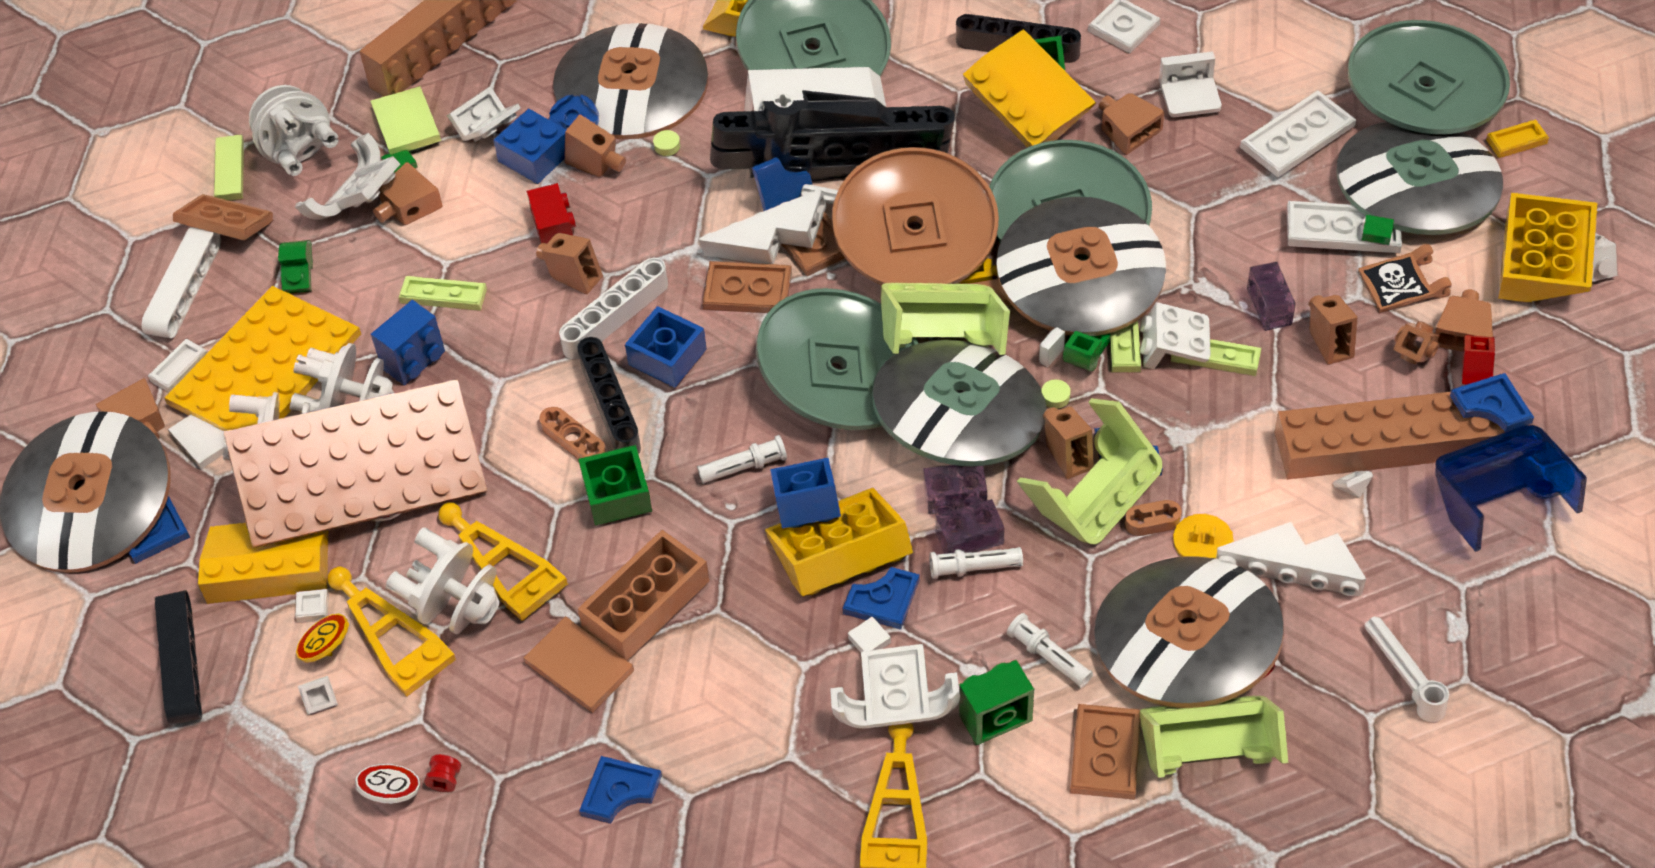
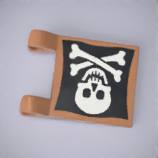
(1401, 281)

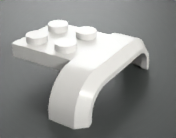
(360, 186)
(895, 691)

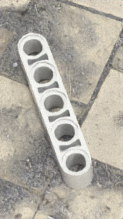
(181, 283)
(615, 305)

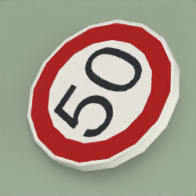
(387, 783)

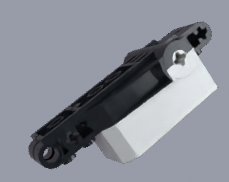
(821, 123)

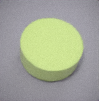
(666, 143)
(1056, 393)

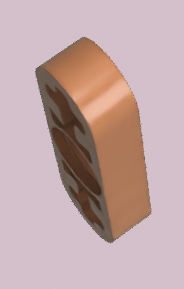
(568, 425)

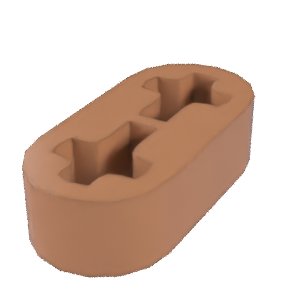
(1153, 517)

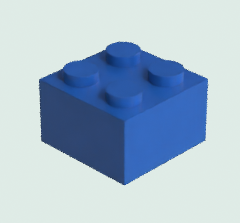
(531, 146)
(408, 342)
(666, 346)
(805, 493)

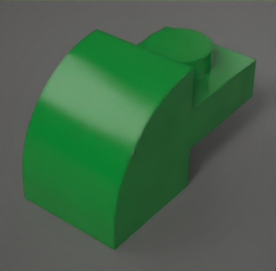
(296, 266)
(1085, 350)

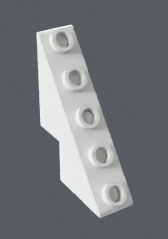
(761, 235)
(1285, 557)

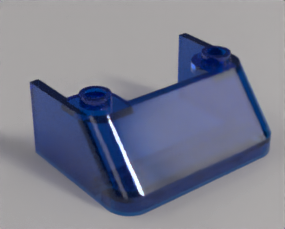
(1502, 466)

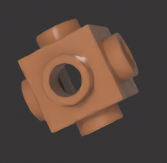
(1407, 346)

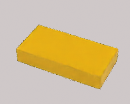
(1517, 138)

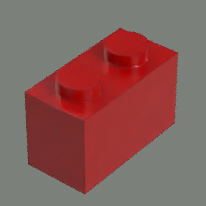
(550, 212)
(1477, 358)

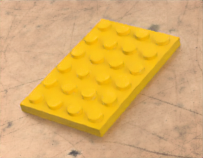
(260, 359)

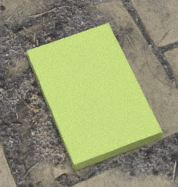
(405, 120)

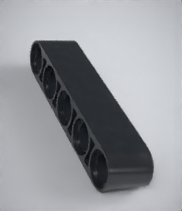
(987, 33)
(608, 394)
(178, 658)

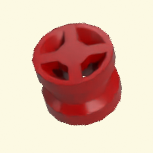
(442, 773)

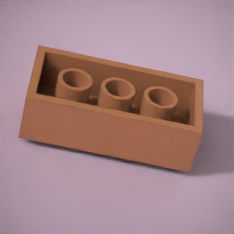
(644, 595)

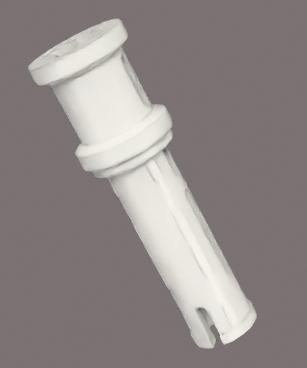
(755, 456)
(962, 562)
(1039, 642)

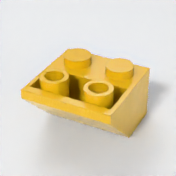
(724, 17)

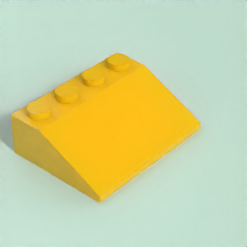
(1028, 90)
(1547, 248)
(846, 546)
(237, 572)

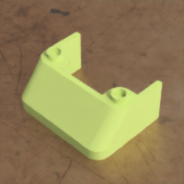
(943, 311)
(1110, 487)
(1227, 729)

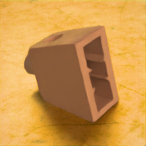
(1130, 121)
(591, 148)
(407, 197)
(571, 261)
(1464, 317)
(1333, 327)
(137, 403)
(1068, 429)

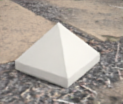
(1354, 483)
(317, 695)

